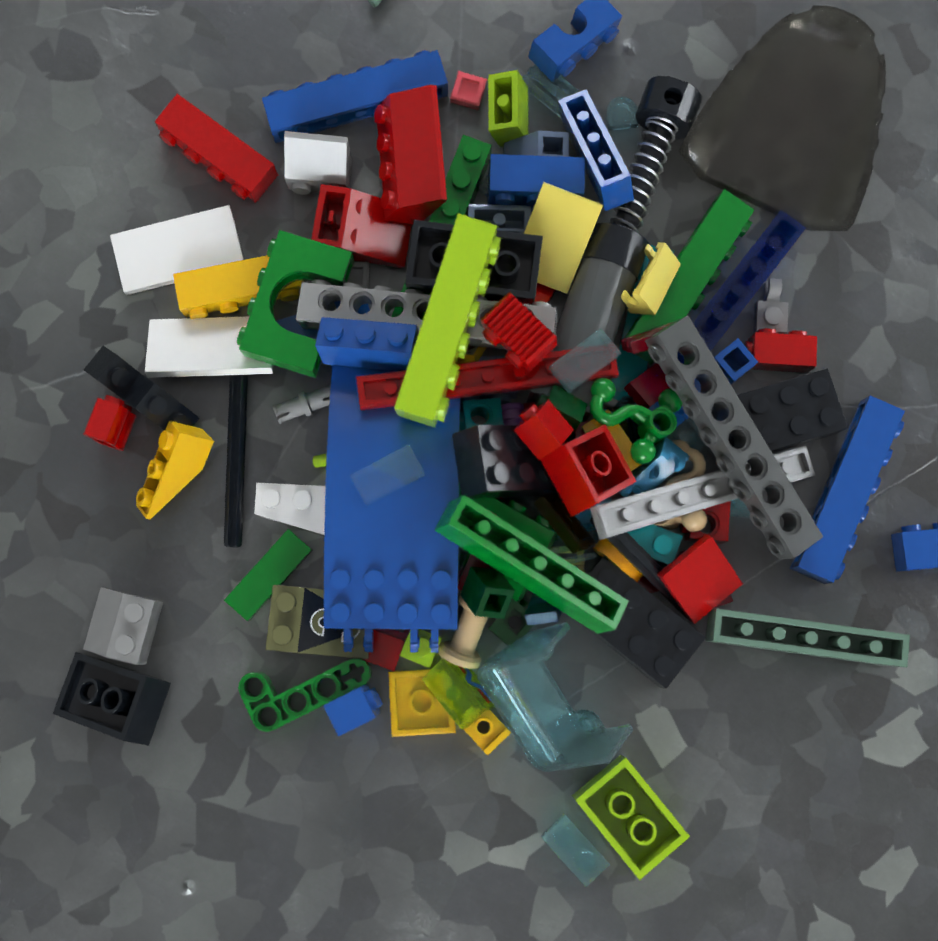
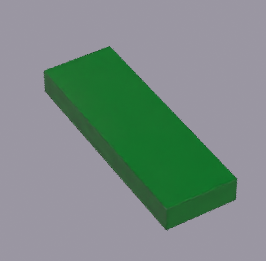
(271, 570)

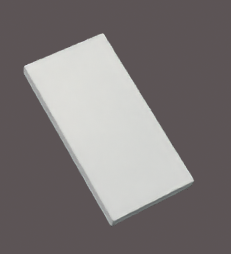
(157, 251)
(198, 348)

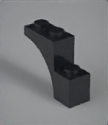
(138, 390)

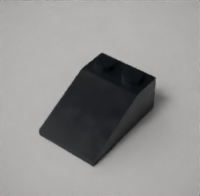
(112, 699)

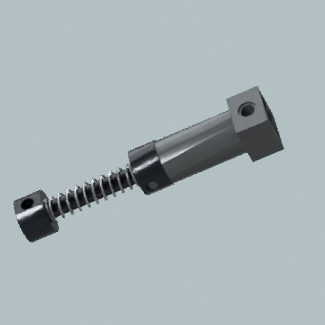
(617, 249)

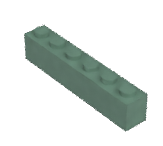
(808, 638)

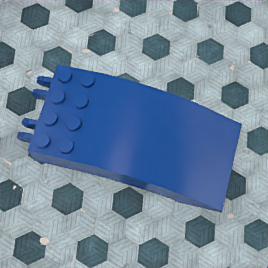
(385, 558)

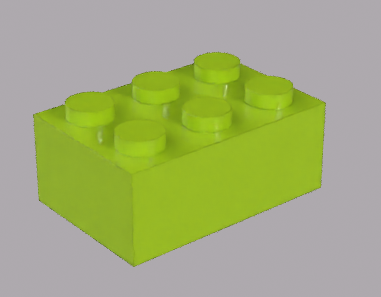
(630, 816)

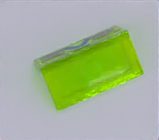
(458, 692)

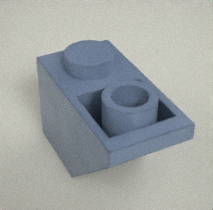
(539, 144)

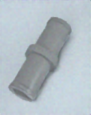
(303, 404)

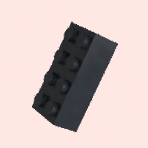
(513, 272)
(794, 411)
(498, 464)
(648, 631)

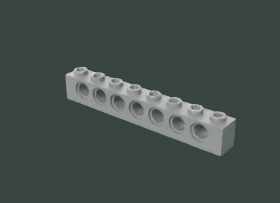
(319, 294)

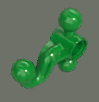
(642, 450)

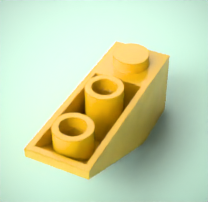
(177, 461)

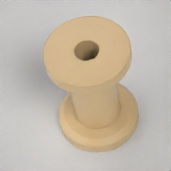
(462, 647)

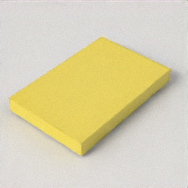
(566, 227)

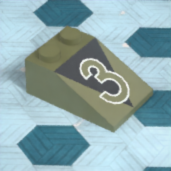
(298, 625)

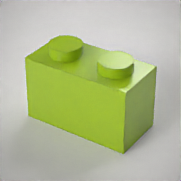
(507, 106)

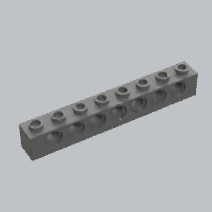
(749, 446)

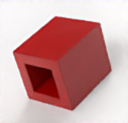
(543, 429)

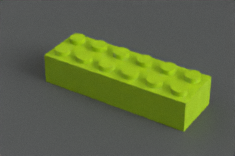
(446, 321)

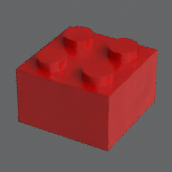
(588, 470)

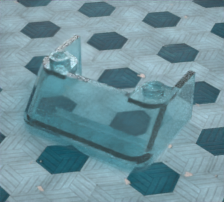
(539, 713)

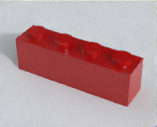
(215, 148)

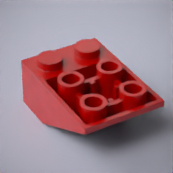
(358, 225)

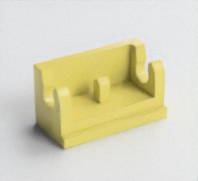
(653, 282)

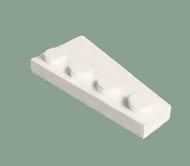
(292, 504)

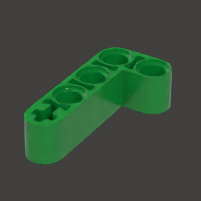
(309, 689)

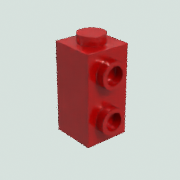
(783, 351)

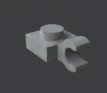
(771, 312)

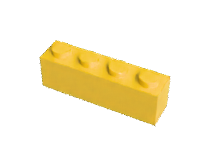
(224, 287)

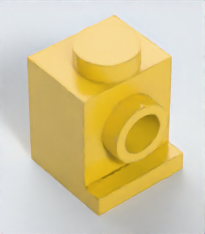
(495, 735)

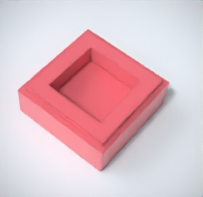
(468, 90)

